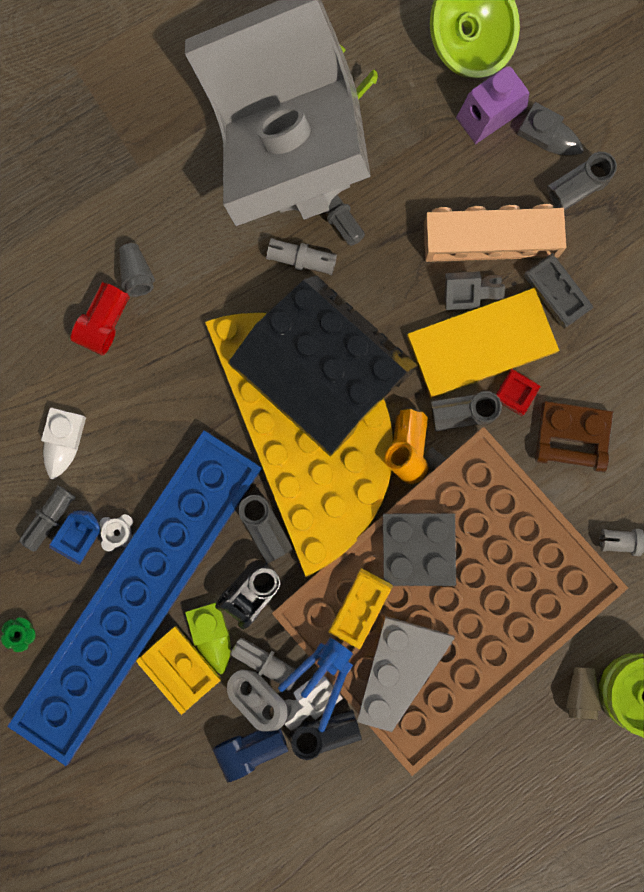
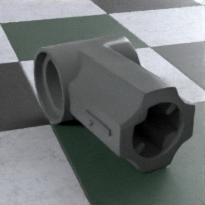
(581, 181)
(461, 411)
(267, 531)

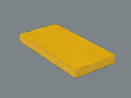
(482, 343)

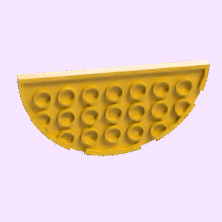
(319, 496)

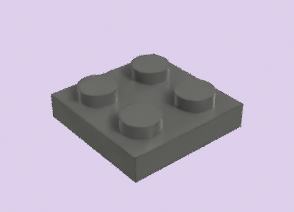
(419, 549)

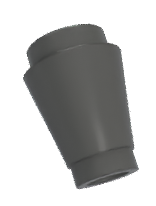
(135, 272)

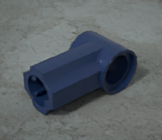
(242, 754)

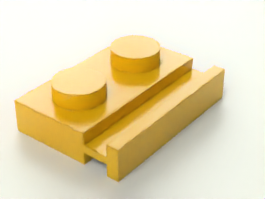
(178, 670)

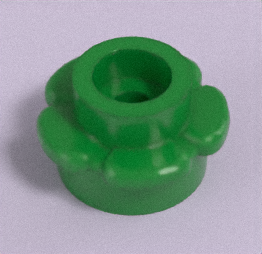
(26, 630)

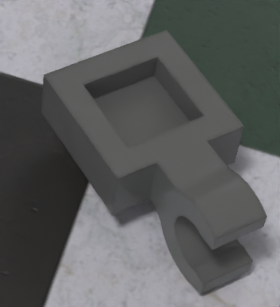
(467, 288)

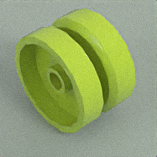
(622, 692)

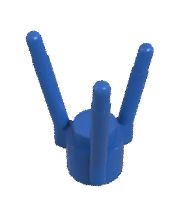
(333, 658)

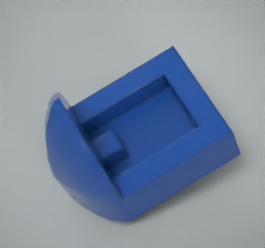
(76, 536)

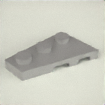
(399, 670)

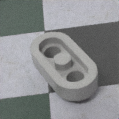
(257, 703)

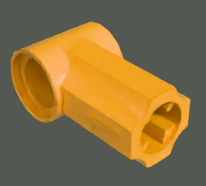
(407, 451)

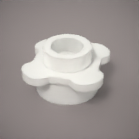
(108, 527)

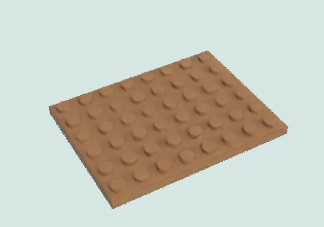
(516, 600)

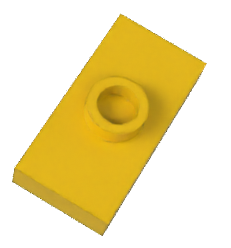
(360, 608)

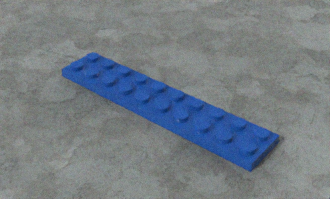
(134, 598)

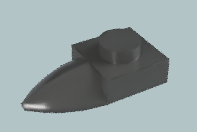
(548, 132)

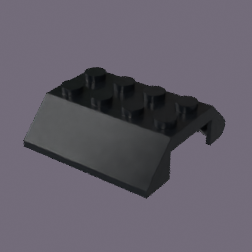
(320, 363)

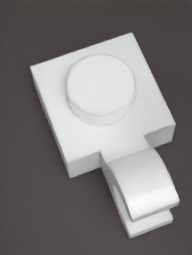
(312, 705)

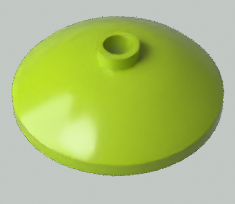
(488, 39)

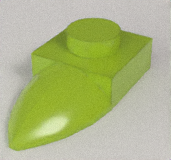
(210, 635)

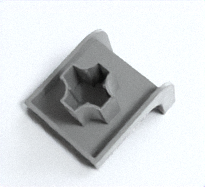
(281, 109)

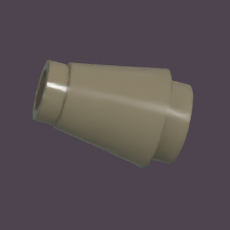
(583, 695)

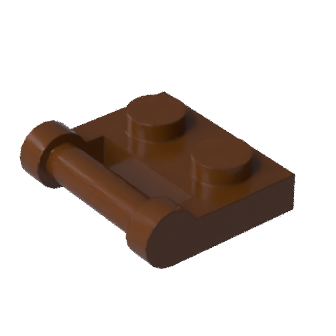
(574, 425)

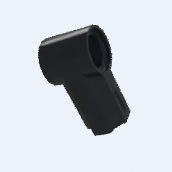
(340, 731)

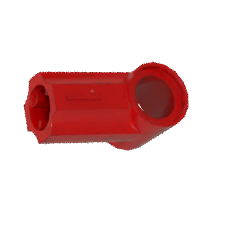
(97, 327)

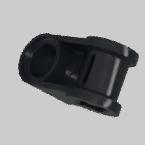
(247, 595)

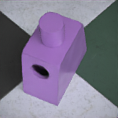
(497, 100)

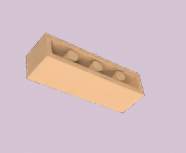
(494, 233)

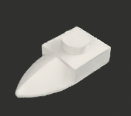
(61, 440)

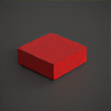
(517, 392)

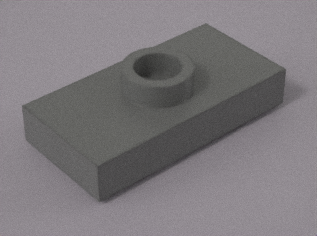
(558, 291)

